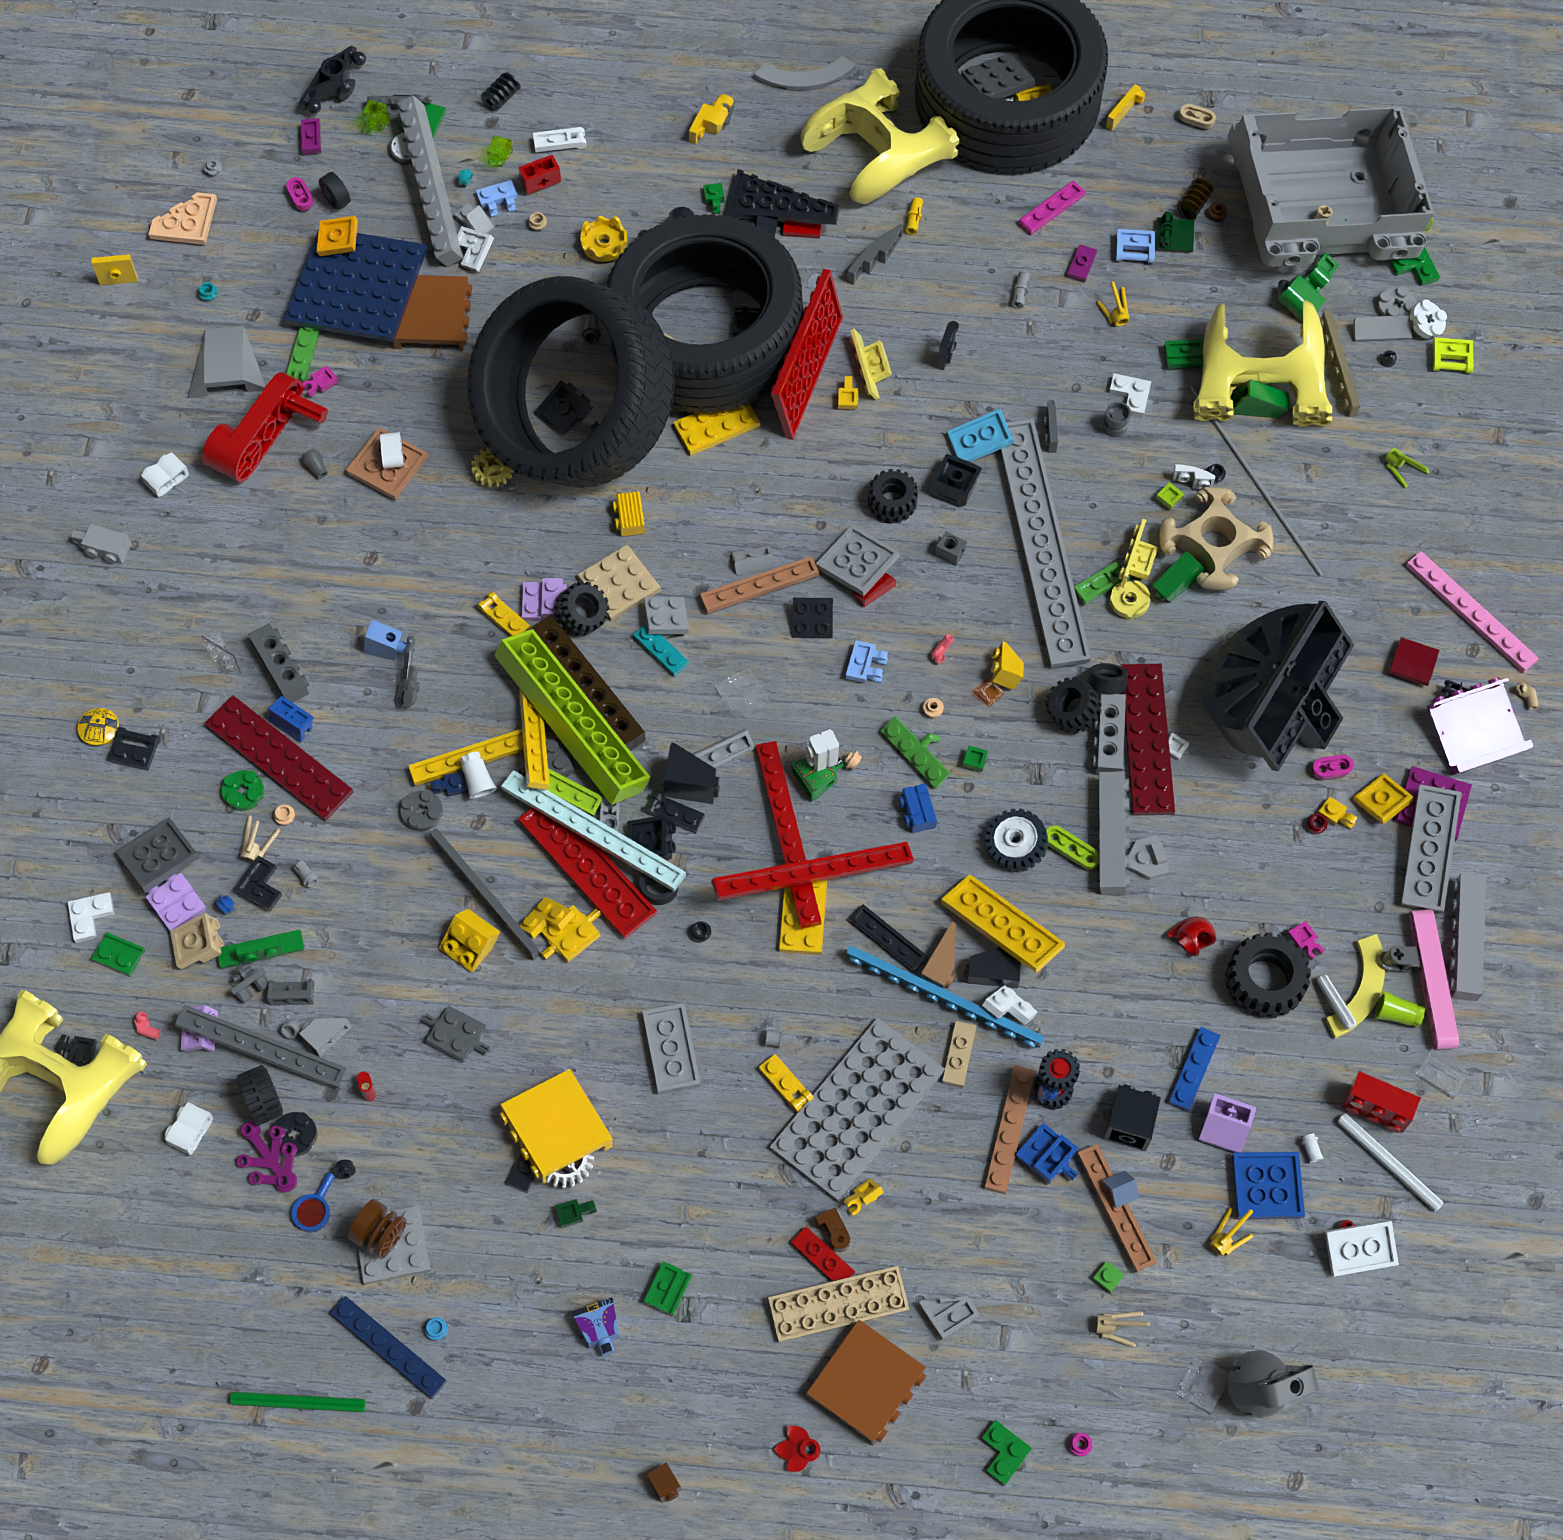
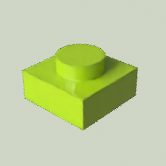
(1170, 496)

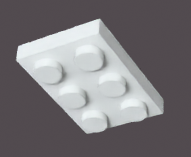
(1361, 1248)

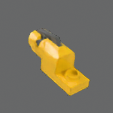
(712, 118)

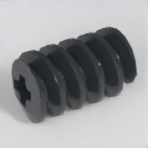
(500, 91)

